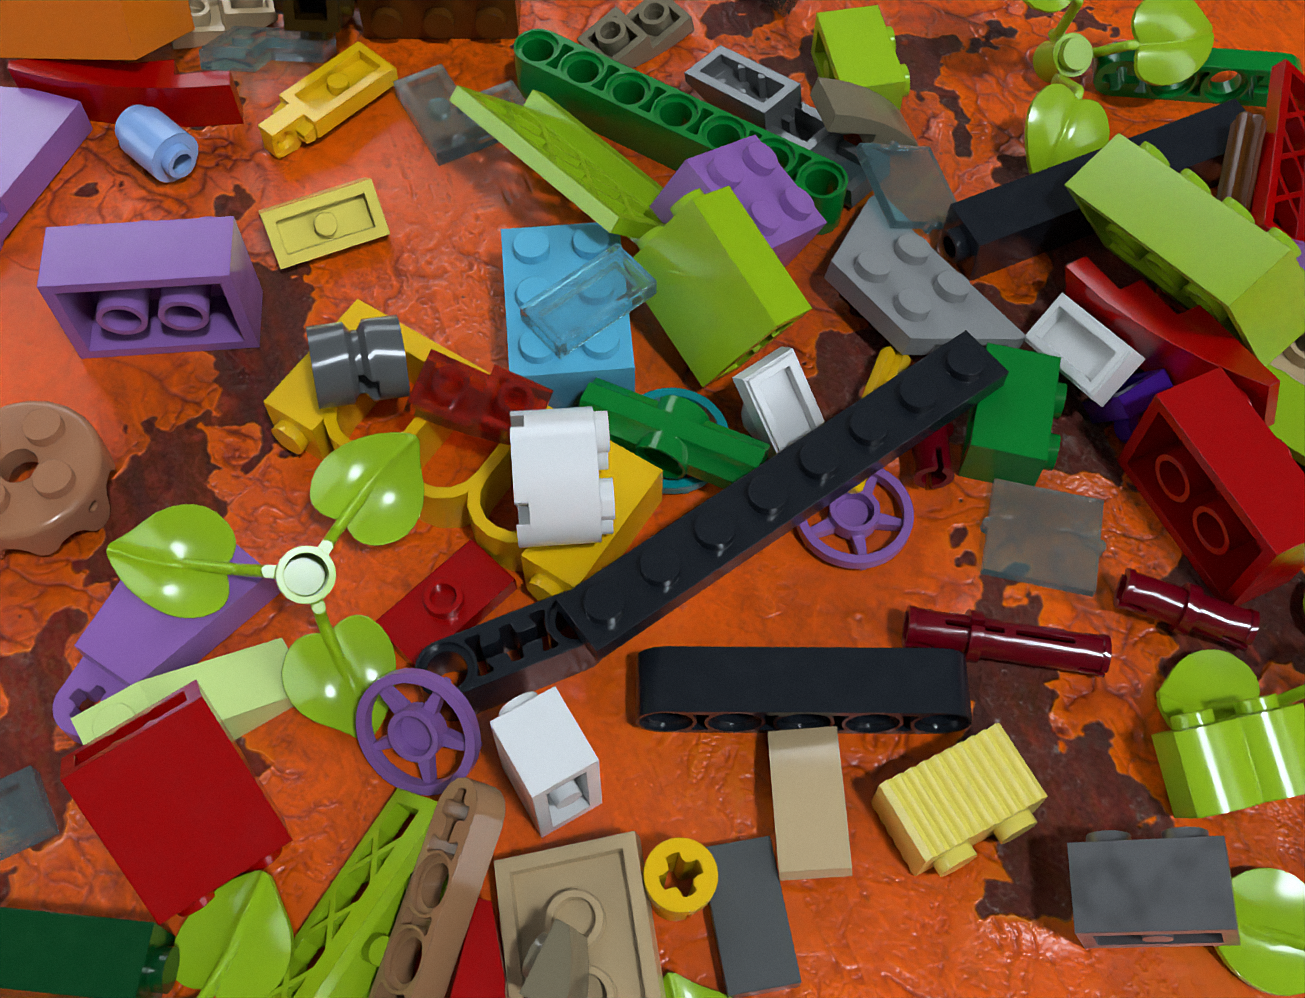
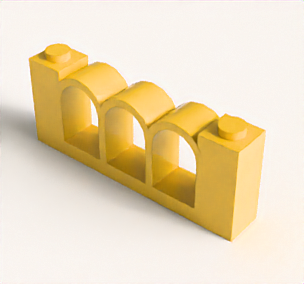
(546, 569)

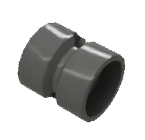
(358, 361)

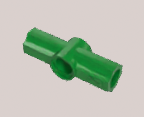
(675, 435)

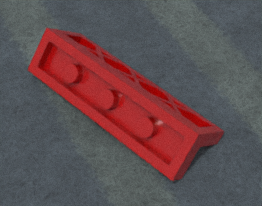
(1281, 169)

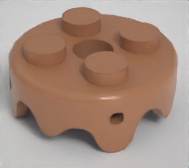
(65, 487)

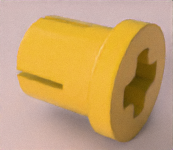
(687, 860)

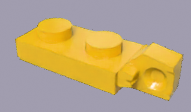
(326, 98)

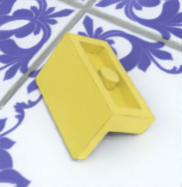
(324, 222)

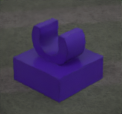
(1129, 402)

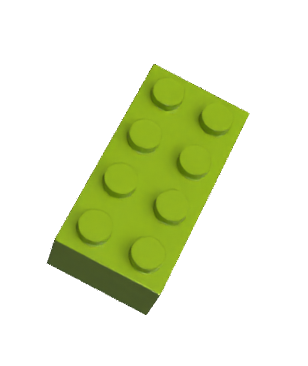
(1194, 244)

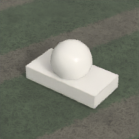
(1088, 350)
(777, 400)

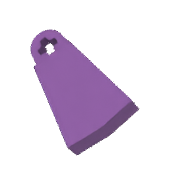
(35, 142)
(137, 642)

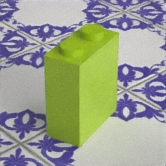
(717, 284)

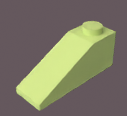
(240, 685)

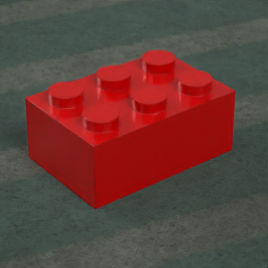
(1220, 486)

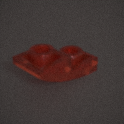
(471, 399)

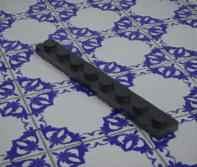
(778, 495)

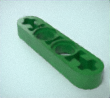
(1247, 87)

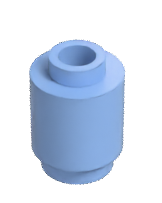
(156, 142)

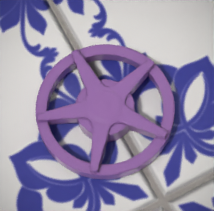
(857, 518)
(418, 730)

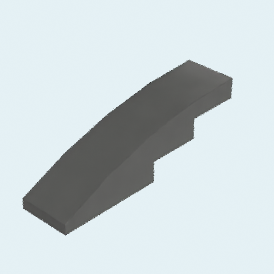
(775, 105)

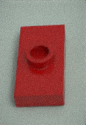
(447, 601)

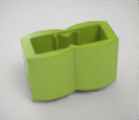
(1233, 760)

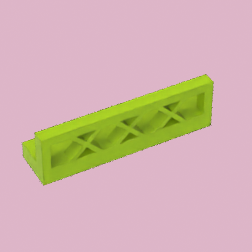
(360, 931)

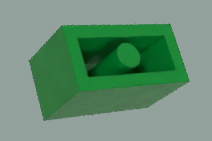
(1011, 428)

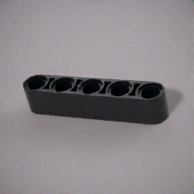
(801, 689)

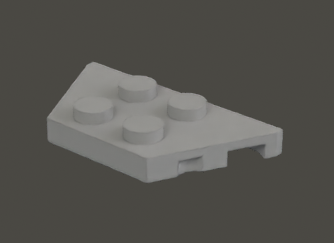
(911, 289)

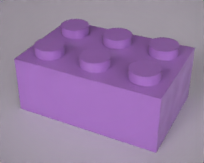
(152, 286)

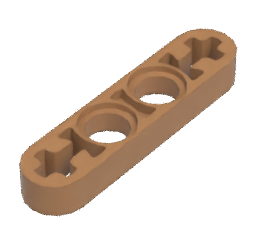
(456, 843)

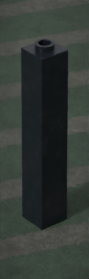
(1040, 213)

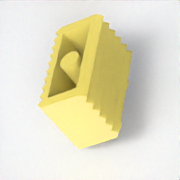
(959, 800)

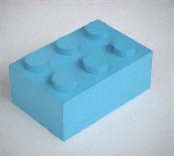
(532, 263)

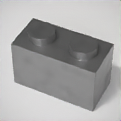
(1152, 890)

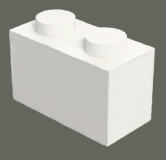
(547, 759)

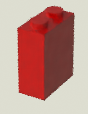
(175, 803)

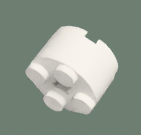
(557, 476)

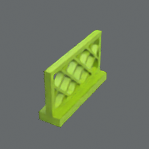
(569, 159)

